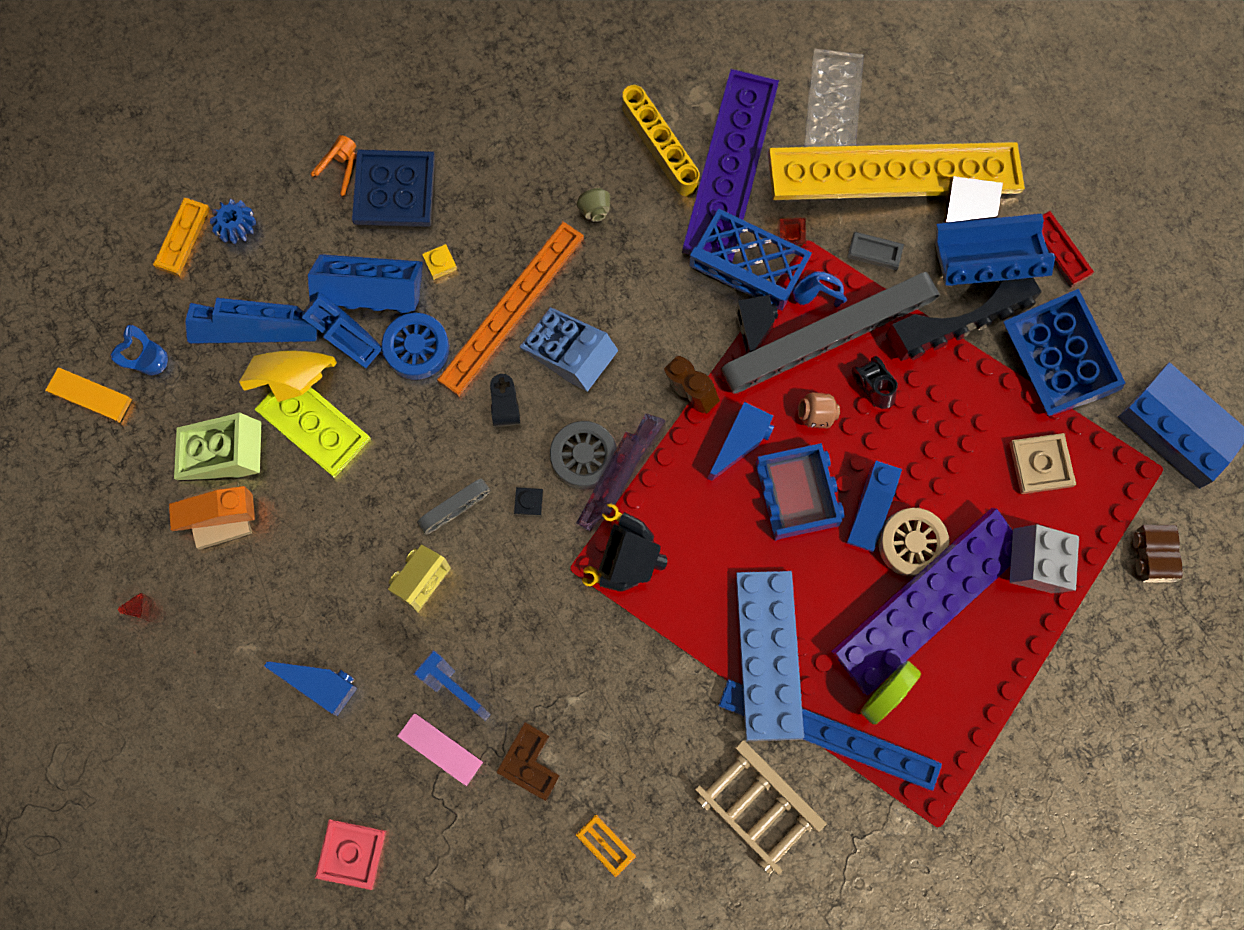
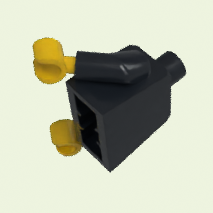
(628, 555)

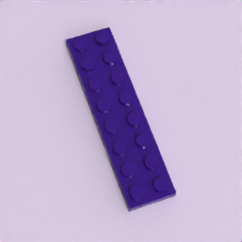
(732, 157)
(927, 602)

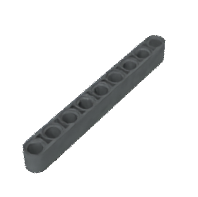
(829, 332)

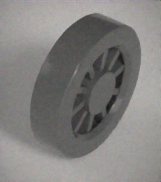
(582, 454)

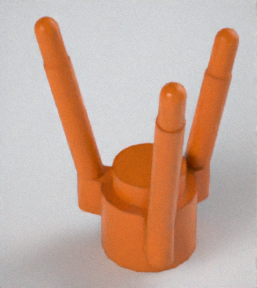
(341, 150)

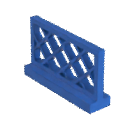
(743, 279)
(437, 672)

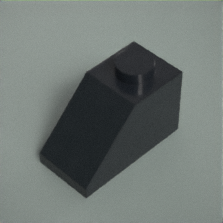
(755, 320)

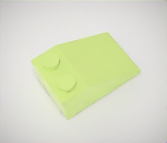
(218, 448)

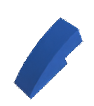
(341, 330)

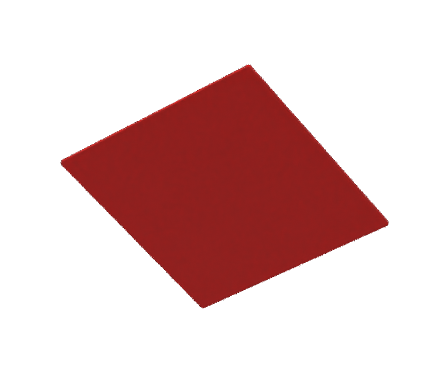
(955, 456)

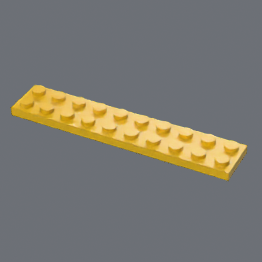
(890, 169)

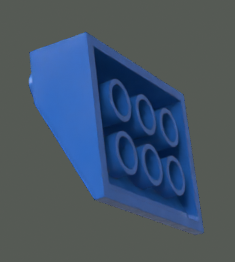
(1064, 353)
(1185, 426)

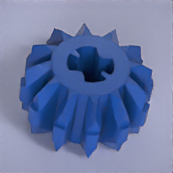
(232, 221)

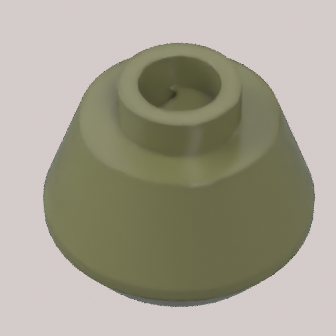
(594, 204)

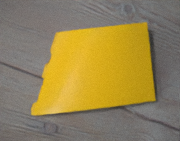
(286, 372)

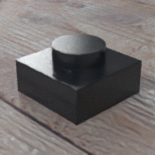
(528, 502)

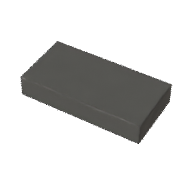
(875, 251)

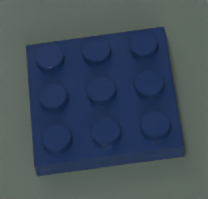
(393, 188)

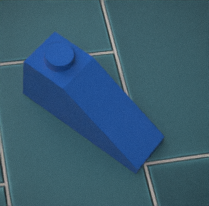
(745, 435)
(874, 505)
(321, 685)

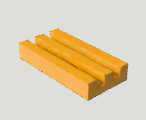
(623, 863)

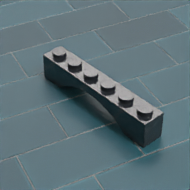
(919, 333)

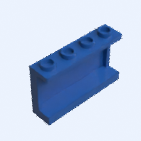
(993, 249)

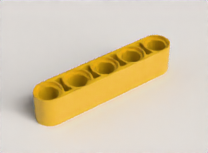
(660, 130)

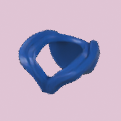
(809, 287)
(152, 358)

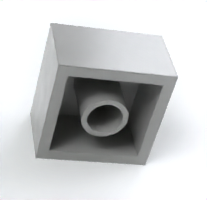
(1044, 559)

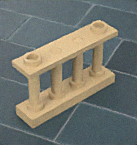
(786, 800)

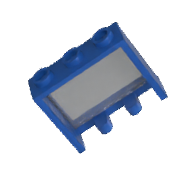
(799, 491)

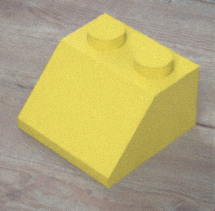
(419, 577)

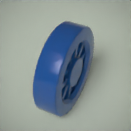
(415, 346)

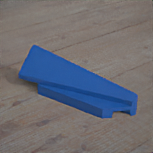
(247, 322)

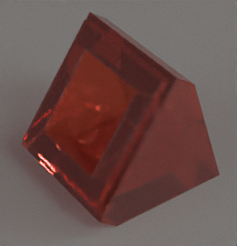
(792, 230)
(137, 607)

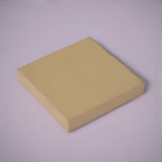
(1042, 463)
(217, 534)

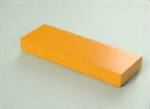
(181, 236)
(88, 395)

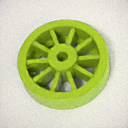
(890, 692)

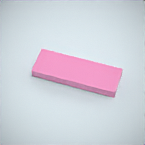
(440, 749)

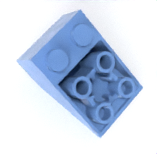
(570, 348)

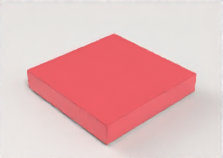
(350, 854)

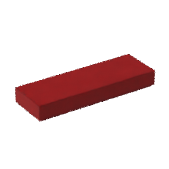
(1067, 256)

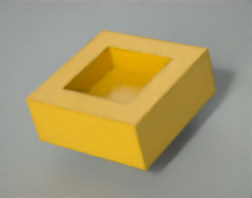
(439, 261)

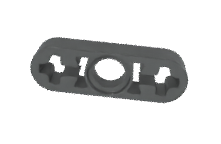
(453, 506)

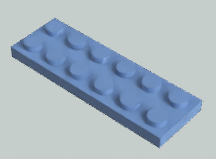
(769, 656)

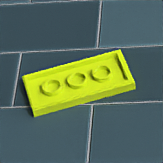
(315, 429)

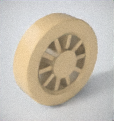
(911, 541)

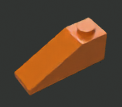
(212, 509)

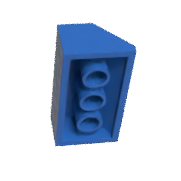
(367, 282)

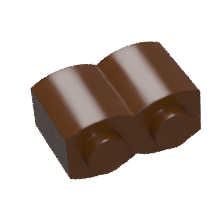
(692, 384)
(1158, 553)

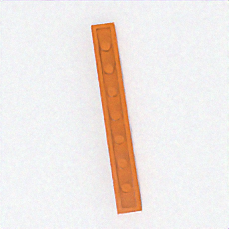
(510, 309)

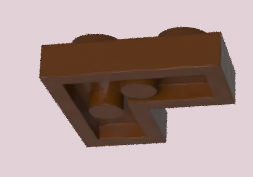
(521, 764)

